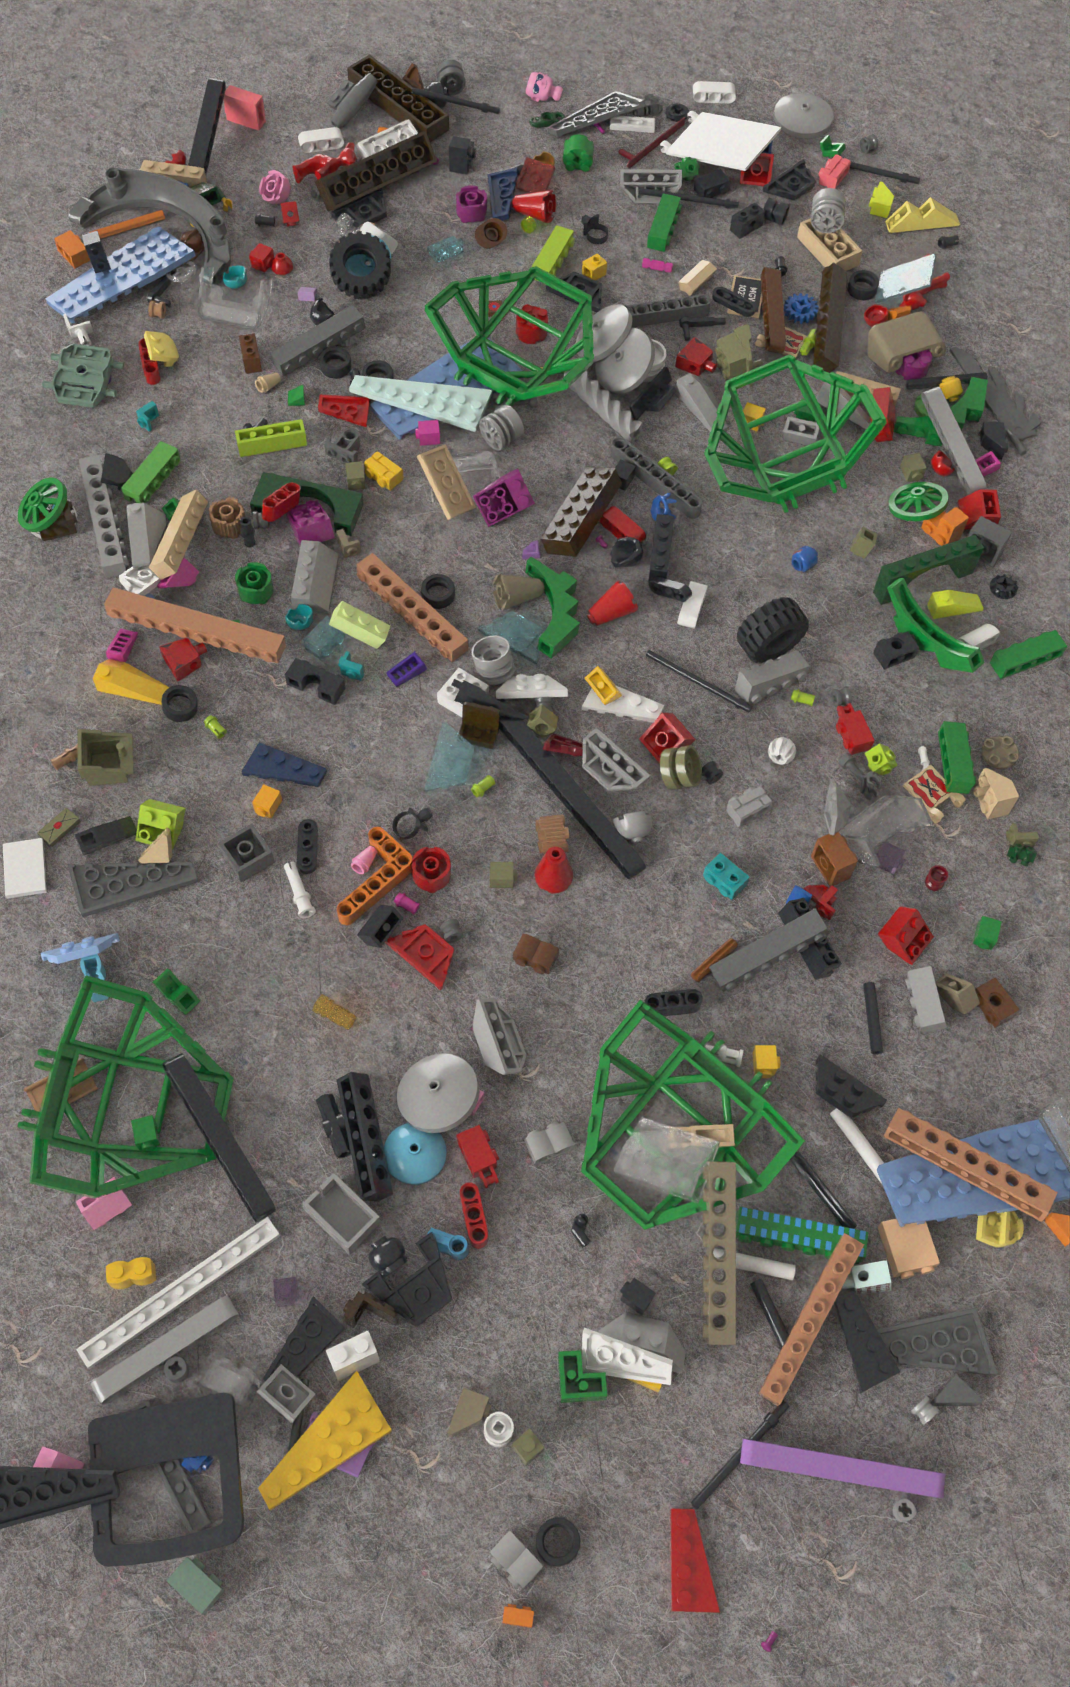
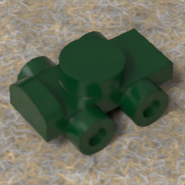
(1021, 852)

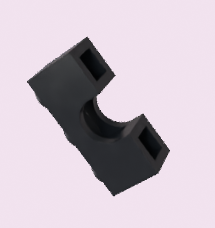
(303, 673)

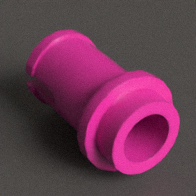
(406, 903)

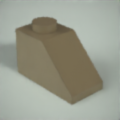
(957, 993)
(469, 1412)

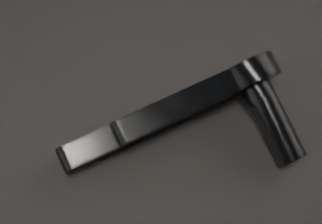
(155, 294)
(687, 322)

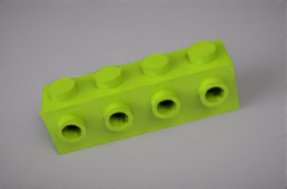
(555, 250)
(271, 438)

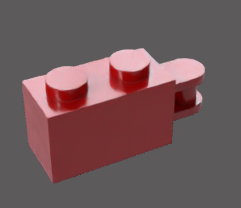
(854, 730)
(478, 1154)

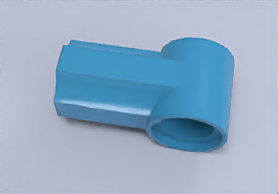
(447, 1241)

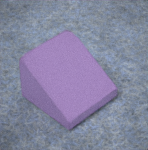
(307, 294)

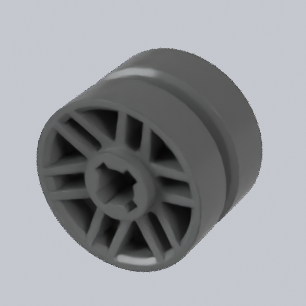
(451, 75)

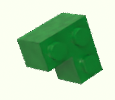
(576, 1385)

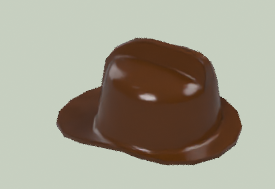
(491, 233)
(194, 241)

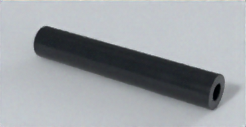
(873, 1018)
(770, 1311)

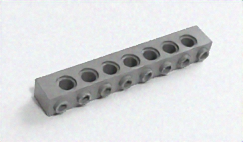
(103, 518)

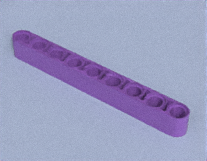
(842, 1468)

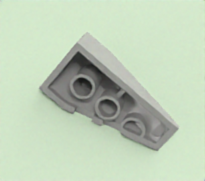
(699, 399)
(858, 417)
(145, 532)

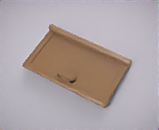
(36, 1090)

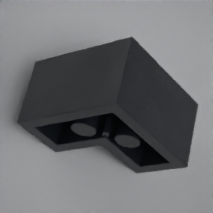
(461, 155)

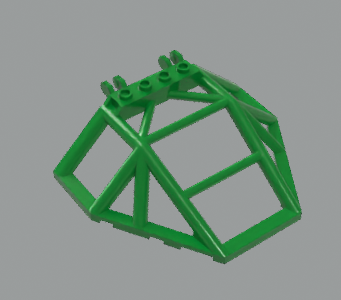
(483, 370)
(818, 474)
(61, 1080)
(646, 1086)

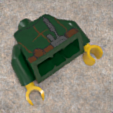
(212, 194)

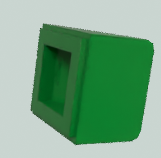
(296, 396)
(170, 508)

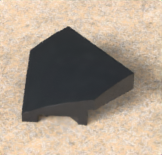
(115, 471)

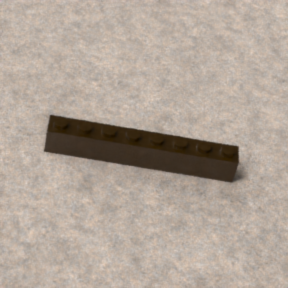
(830, 318)

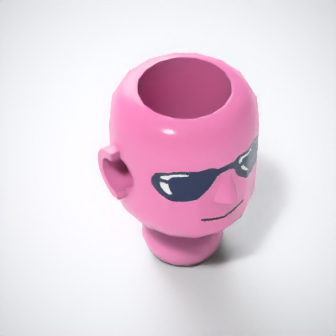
(541, 87)

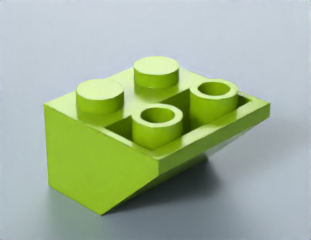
(155, 818)

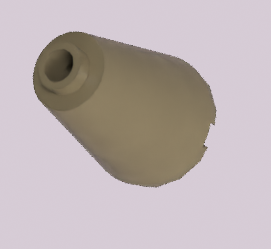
(515, 590)

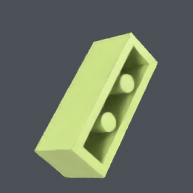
(359, 625)

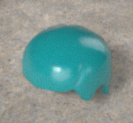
(235, 277)
(299, 618)

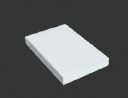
(24, 868)

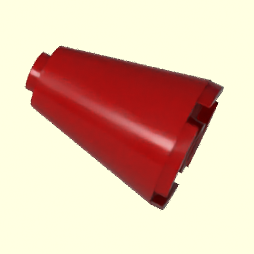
(536, 205)
(612, 605)
(554, 871)

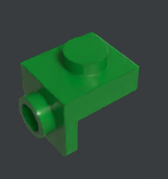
(831, 149)

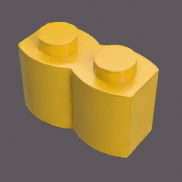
(125, 1274)

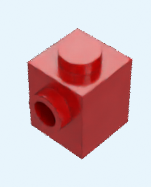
(289, 207)
(261, 257)

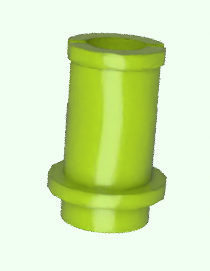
(802, 697)
(212, 724)
(481, 787)

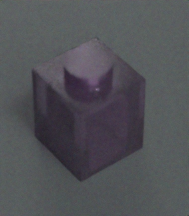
(890, 857)
(286, 1292)

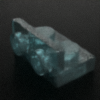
(445, 249)

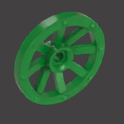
(917, 495)
(36, 502)

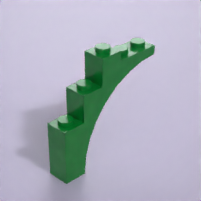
(968, 407)
(564, 606)
(929, 637)

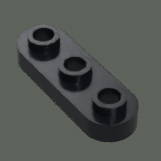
(734, 301)
(307, 852)

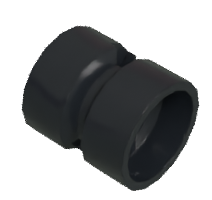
(776, 211)

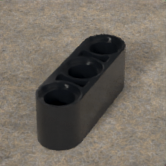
(680, 997)

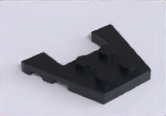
(420, 1293)

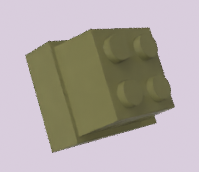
(735, 353)
(105, 756)

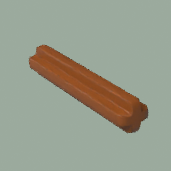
(721, 953)

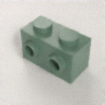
(196, 1585)

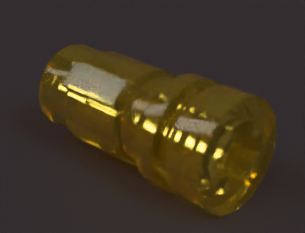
(334, 1012)

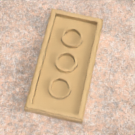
(446, 481)

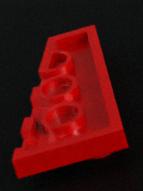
(690, 1574)

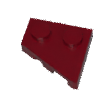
(563, 745)

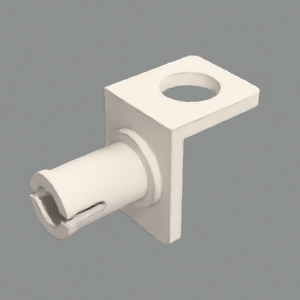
(80, 330)

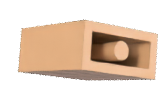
(908, 1248)

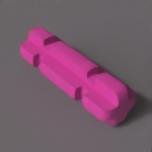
(657, 265)

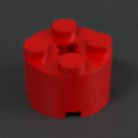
(528, 332)
(431, 869)

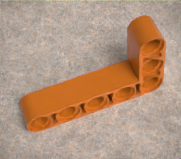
(379, 878)

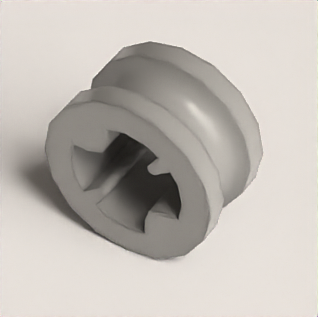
(908, 1505)

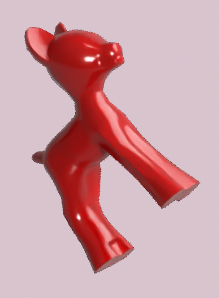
(323, 165)
(916, 299)

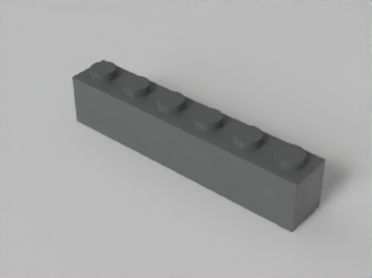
(317, 339)
(769, 950)

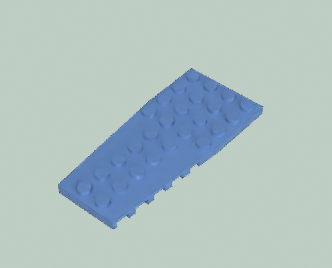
(131, 266)
(440, 372)
(928, 1192)

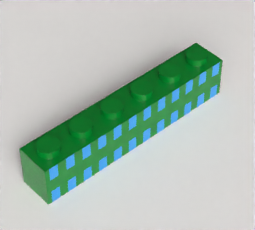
(793, 1233)

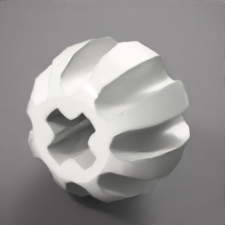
(782, 750)

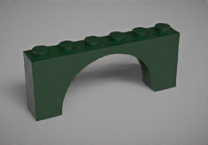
(344, 503)
(959, 555)

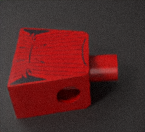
(695, 358)
(182, 657)

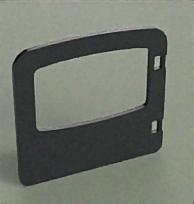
(165, 1434)

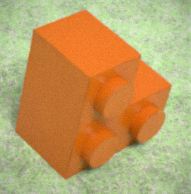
(946, 526)

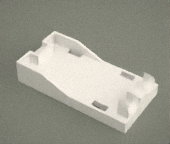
(385, 138)

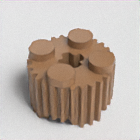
(226, 517)
(552, 833)

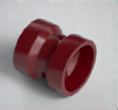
(936, 878)

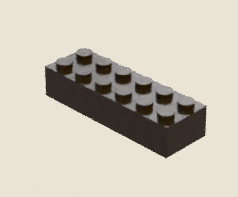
(581, 511)

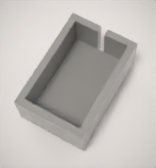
(342, 1213)

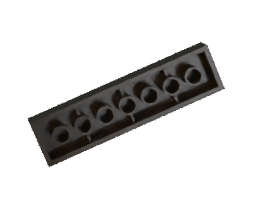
(397, 100)
(376, 171)

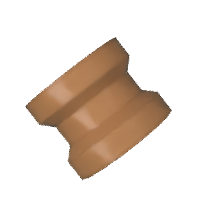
(157, 309)

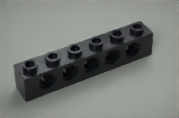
(364, 1137)

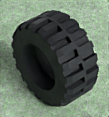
(354, 245)
(772, 630)

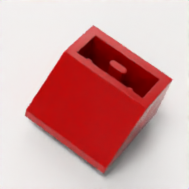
(980, 503)
(906, 934)

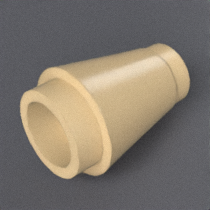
(266, 382)

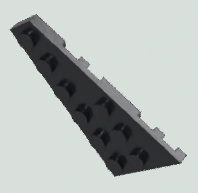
(42, 1492)

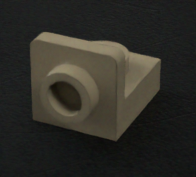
(347, 547)

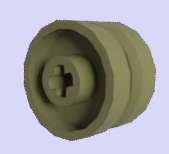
(681, 767)

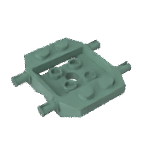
(98, 367)

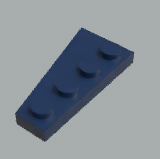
(502, 190)
(282, 766)

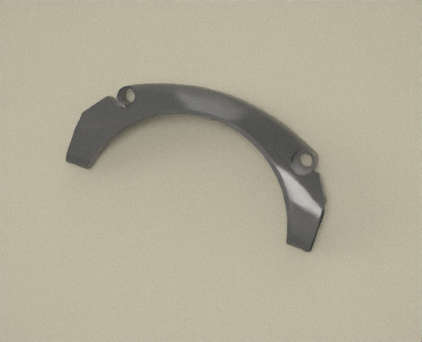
(145, 189)

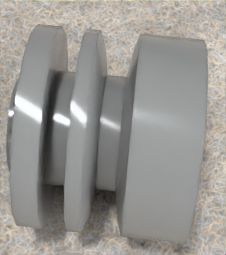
(828, 210)
(501, 427)
(493, 660)

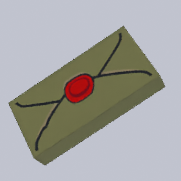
(58, 827)

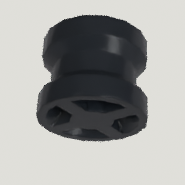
(711, 772)

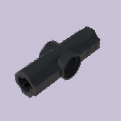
(334, 1125)

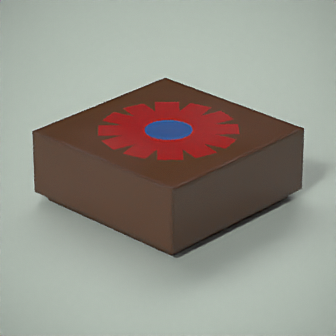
(493, 307)

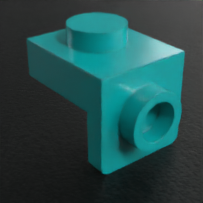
(147, 414)
(349, 668)

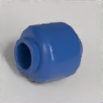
(804, 558)

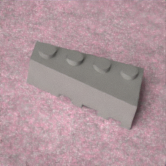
(770, 677)

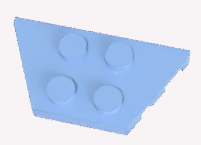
(88, 946)

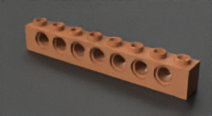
(412, 607)
(975, 1173)
(810, 1319)

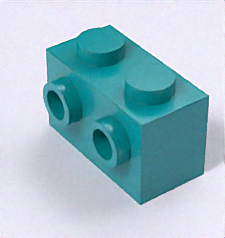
(725, 876)

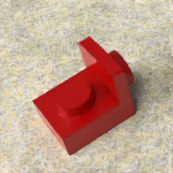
(825, 902)

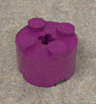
(471, 204)
(915, 365)

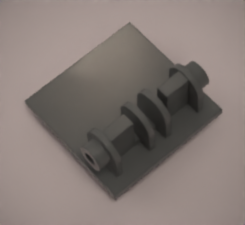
(652, 106)

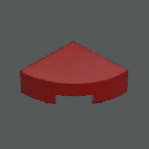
(817, 891)

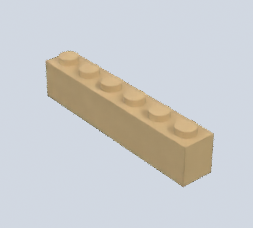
(178, 534)

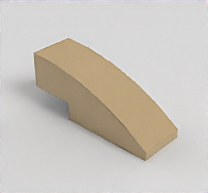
(720, 1133)

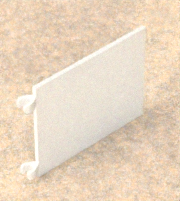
(722, 140)

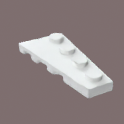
(627, 705)
(623, 1360)

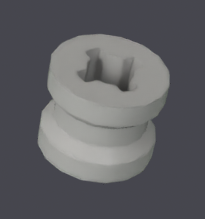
(924, 1410)

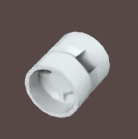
(498, 1429)

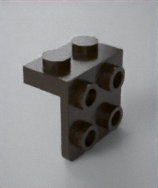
(63, 525)
(480, 724)
(356, 1307)

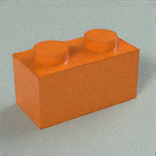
(518, 1617)

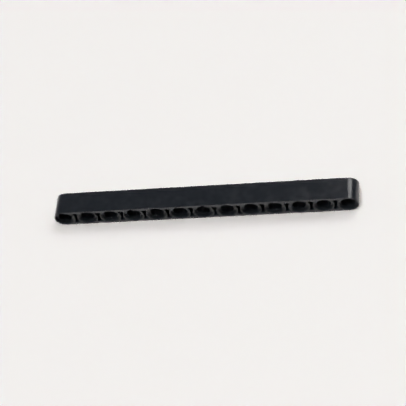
(572, 796)

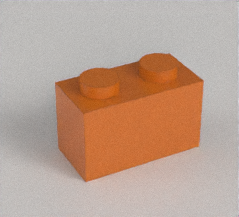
(72, 249)

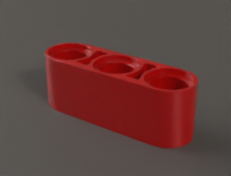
(150, 367)
(280, 502)
(621, 525)
(472, 1205)

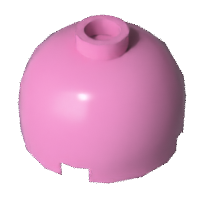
(275, 188)

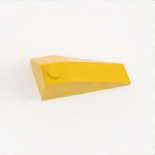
(127, 681)

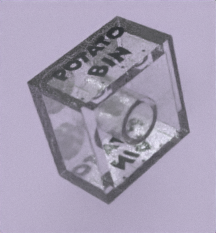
(226, 1377)

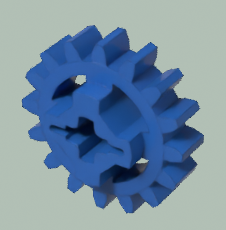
(801, 308)

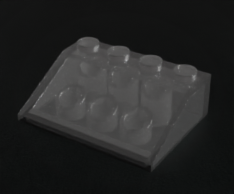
(666, 1159)

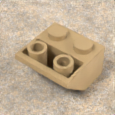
(995, 794)

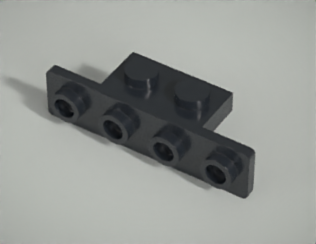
(654, 395)

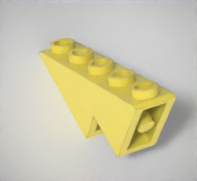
(928, 216)

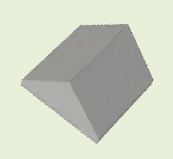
(286, 1393)

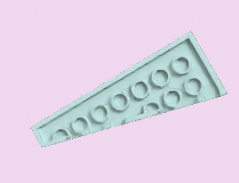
(441, 402)

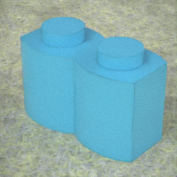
(94, 967)

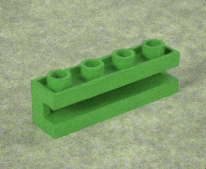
(151, 473)

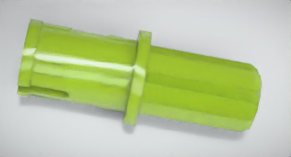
(808, 343)

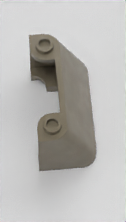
(903, 337)

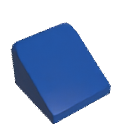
(797, 893)

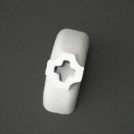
(374, 230)

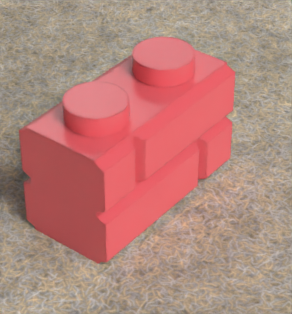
(834, 171)

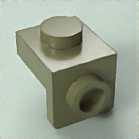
(1026, 839)

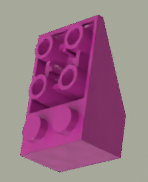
(503, 497)
(310, 522)

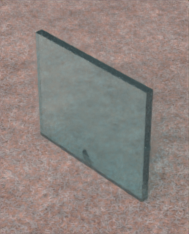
(905, 278)

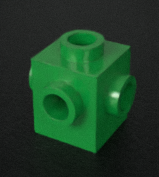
(689, 168)

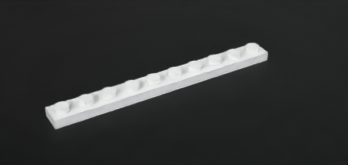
(177, 1293)

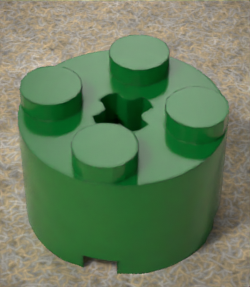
(578, 153)
(254, 583)

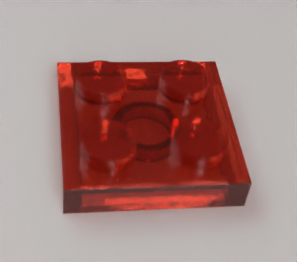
(534, 176)

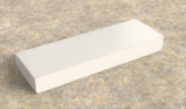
(630, 123)

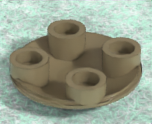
(1000, 752)

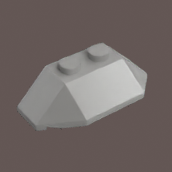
(659, 180)
(610, 764)
(498, 1037)
(648, 1335)

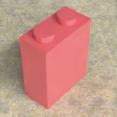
(244, 107)

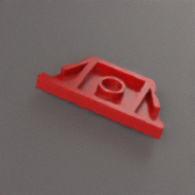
(424, 952)

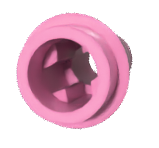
(363, 861)

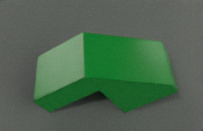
(176, 992)

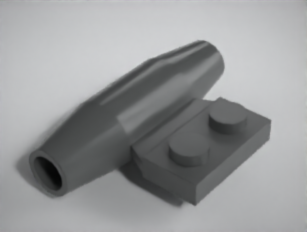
(350, 99)

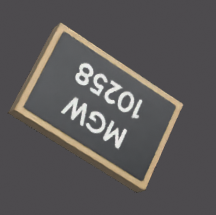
(750, 289)

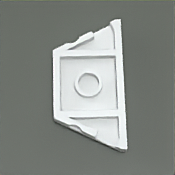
(139, 580)
(531, 687)

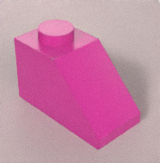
(184, 576)

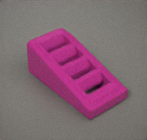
(992, 459)
(122, 656)

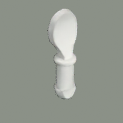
(924, 757)

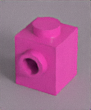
(428, 432)

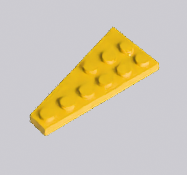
(339, 1433)

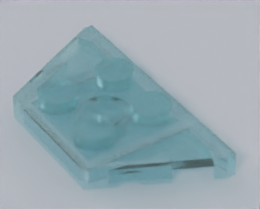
(519, 632)
(450, 760)

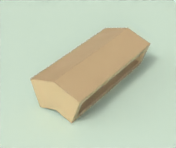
(697, 277)

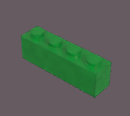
(664, 222)
(1028, 654)
(956, 757)

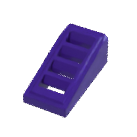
(408, 661)

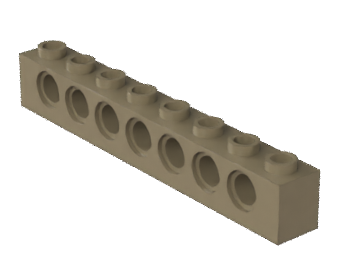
(726, 1332)

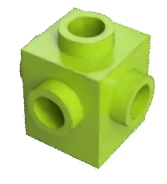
(881, 759)

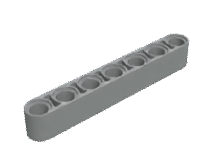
(953, 440)
(172, 1344)

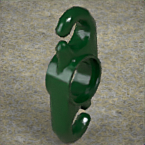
(546, 115)

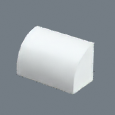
(981, 637)

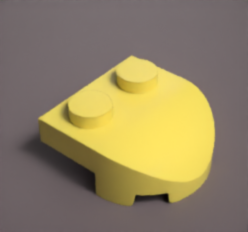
(161, 348)
(999, 1228)

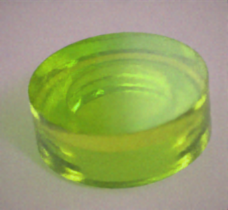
(528, 225)

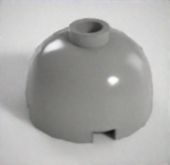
(634, 825)

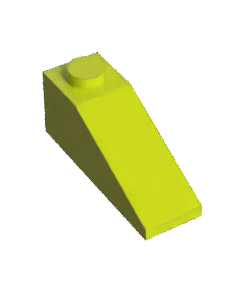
(953, 603)

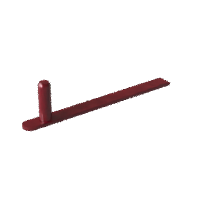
(633, 159)

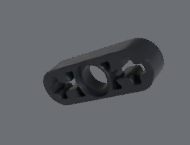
(670, 589)

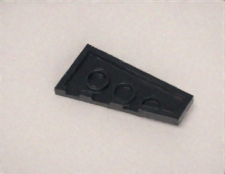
(308, 1340)
(867, 1350)

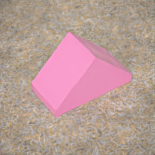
(53, 1459)

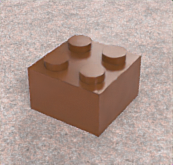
(834, 858)

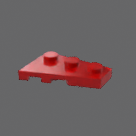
(345, 408)

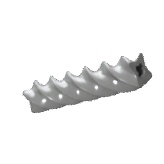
(608, 409)

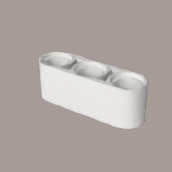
(714, 92)
(320, 140)
(692, 607)

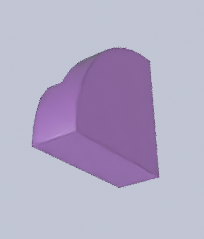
(531, 550)

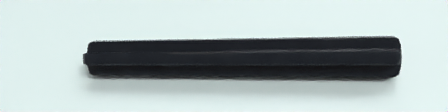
(935, 381)
(822, 1191)

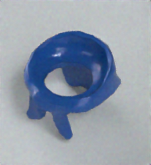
(655, 509)

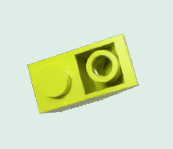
(882, 201)

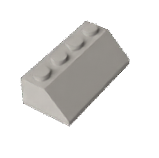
(314, 576)

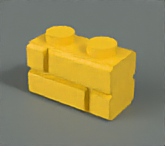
(383, 471)

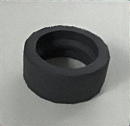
(863, 293)
(335, 353)
(378, 366)
(438, 580)
(184, 691)
(543, 1553)

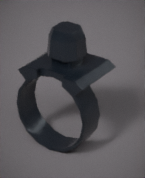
(593, 223)
(423, 815)

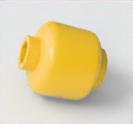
(951, 388)

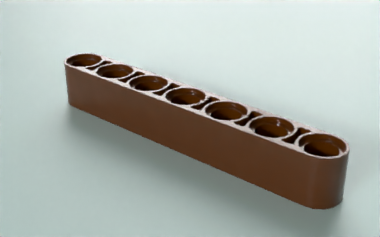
(773, 310)

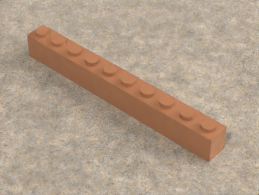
(195, 625)

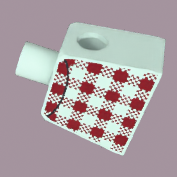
(877, 1276)

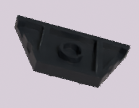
(792, 182)
(365, 209)
(585, 284)
(844, 1090)

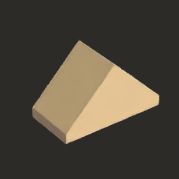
(160, 850)

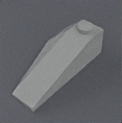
(837, 808)

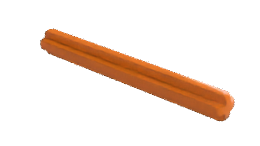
(130, 224)

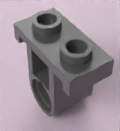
(345, 446)

